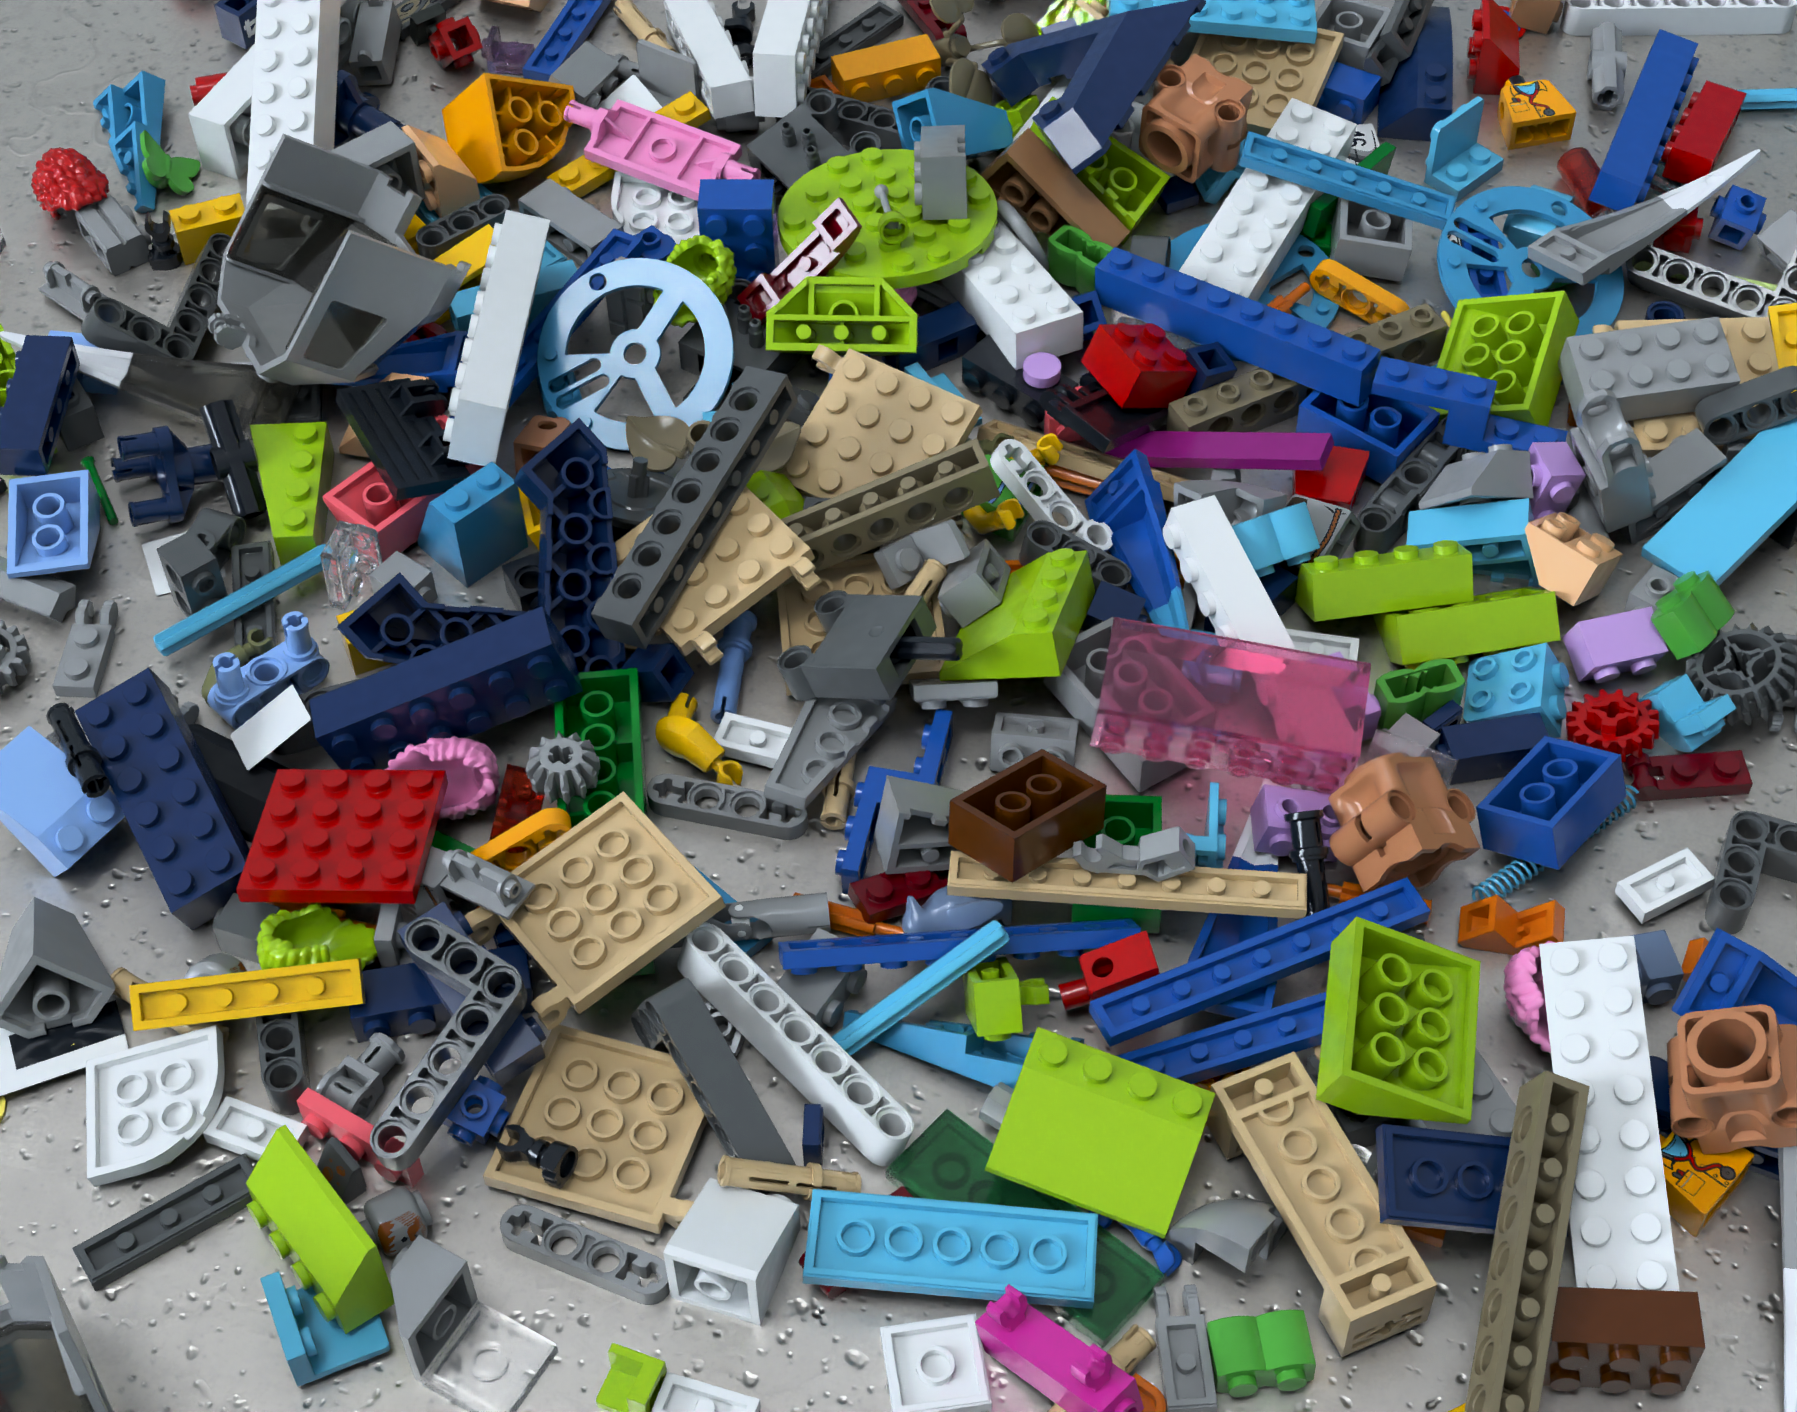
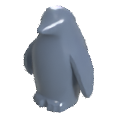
(953, 912)

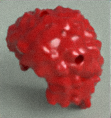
(67, 181)

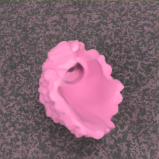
(469, 771)
(1526, 995)

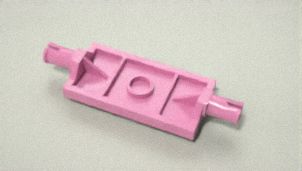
(657, 147)

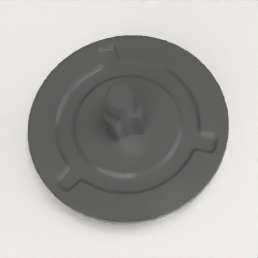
(635, 493)

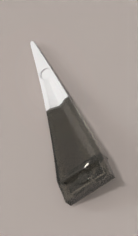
(186, 383)

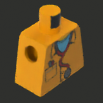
(1533, 113)
(1699, 1182)

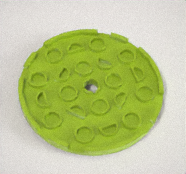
(932, 246)

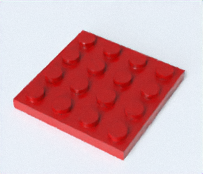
(344, 836)

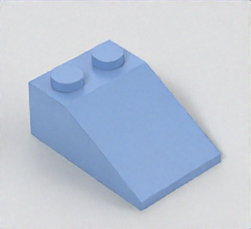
(52, 523)
(46, 803)

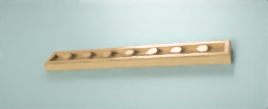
(1194, 891)

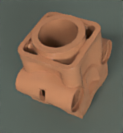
(1195, 119)
(1400, 822)
(1734, 1079)

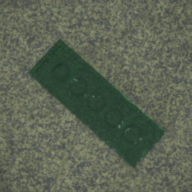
(950, 1166)

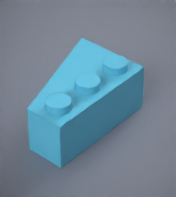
(1487, 530)

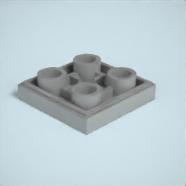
(934, 693)

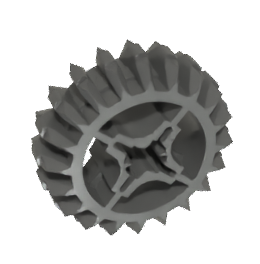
(1750, 667)

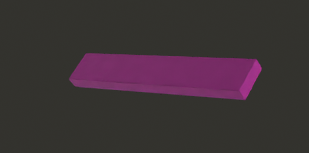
(1231, 450)

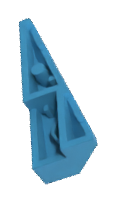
(126, 116)
(958, 1048)

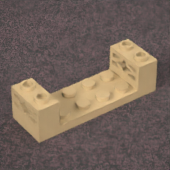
(1327, 1200)

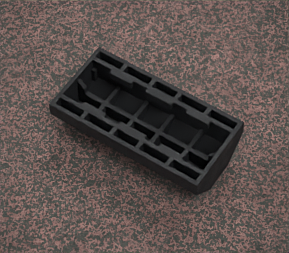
(242, 788)

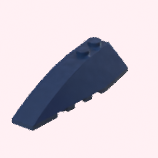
(1421, 84)

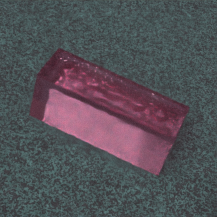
(1230, 705)

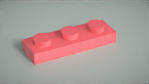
(331, 1120)

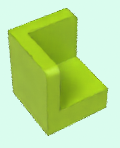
(631, 1382)

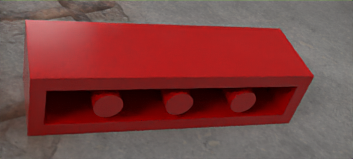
(1702, 132)

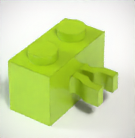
(996, 997)

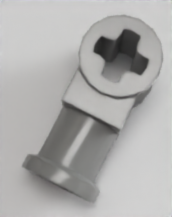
(359, 1082)

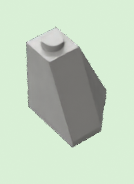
(50, 973)

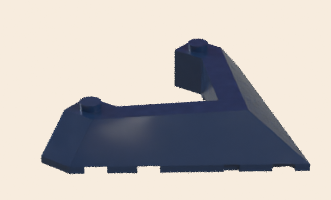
(1108, 65)
(574, 567)

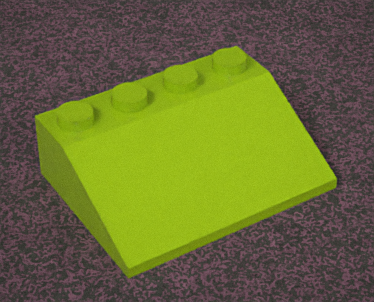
(1514, 344)
(1033, 623)
(1398, 1027)
(1100, 1132)

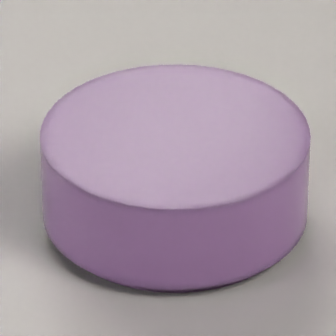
(1041, 370)

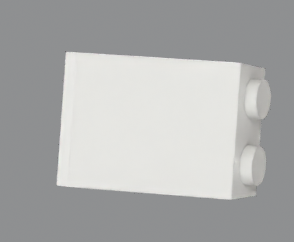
(731, 1250)

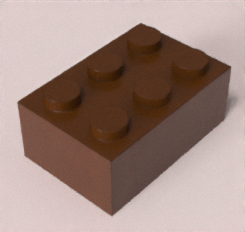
(1026, 815)
(1624, 1340)

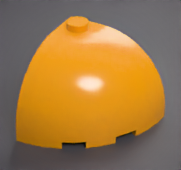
(507, 125)

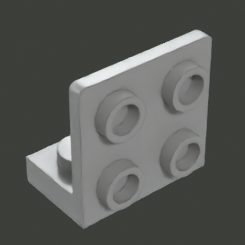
(666, 72)

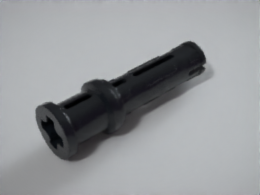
(1309, 856)

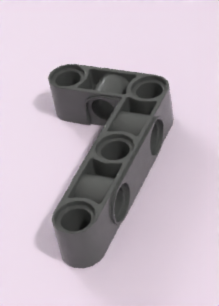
(1387, 512)

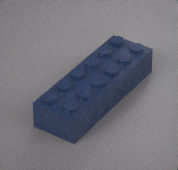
(447, 692)
(167, 795)

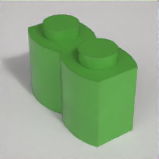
(1074, 257)
(1691, 614)
(1418, 691)
(1261, 1352)

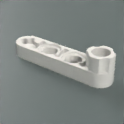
(1053, 497)

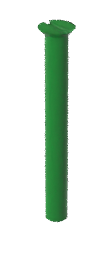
(88, 463)

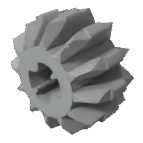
(563, 767)

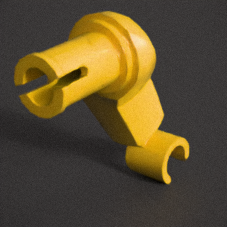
(690, 741)

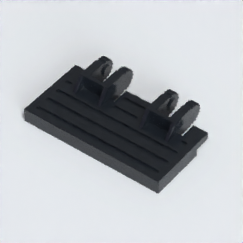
(1098, 416)
(402, 435)

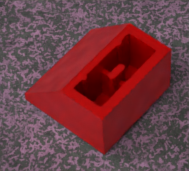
(1492, 49)

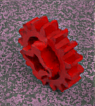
(1614, 723)

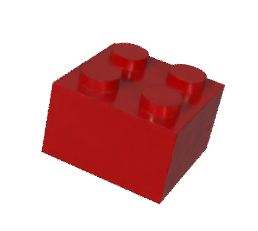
(1138, 365)

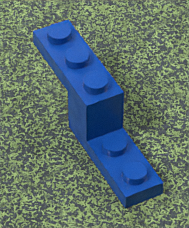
(1467, 402)
(860, 829)

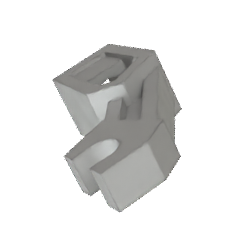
(1156, 856)

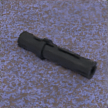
(81, 758)

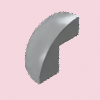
(1237, 499)
(1229, 1229)

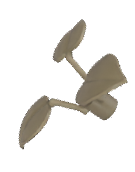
(954, 48)
(668, 438)

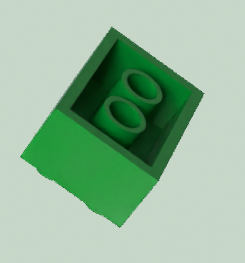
(1125, 822)

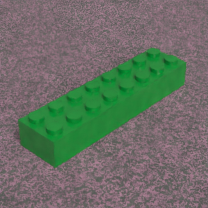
(611, 718)

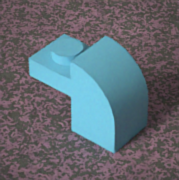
(1684, 716)

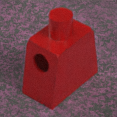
(1338, 481)
(1110, 970)

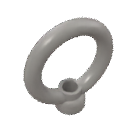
(1013, 220)

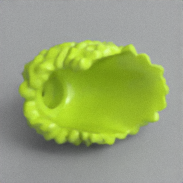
(708, 262)
(312, 938)

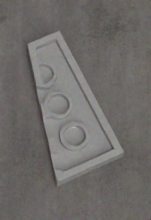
(820, 746)

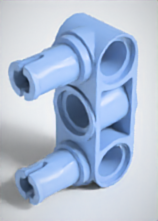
(250, 688)

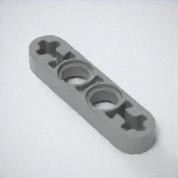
(724, 813)
(581, 1260)

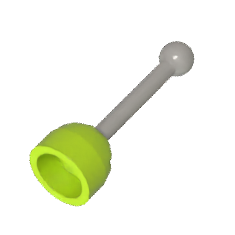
(888, 224)

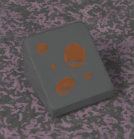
(341, 1171)

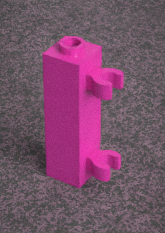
(1053, 1359)

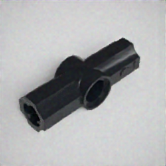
(233, 459)

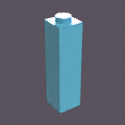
(550, 282)

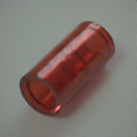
(1580, 174)

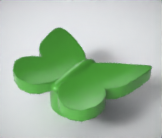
(167, 171)

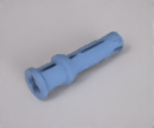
(736, 650)

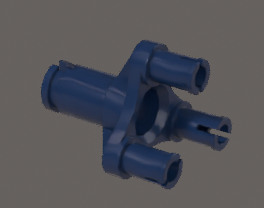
(356, 110)
(171, 464)

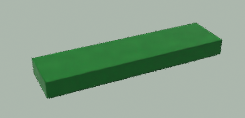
(1323, 208)

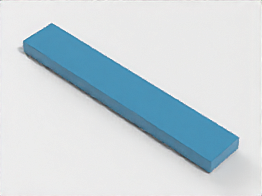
(1346, 180)

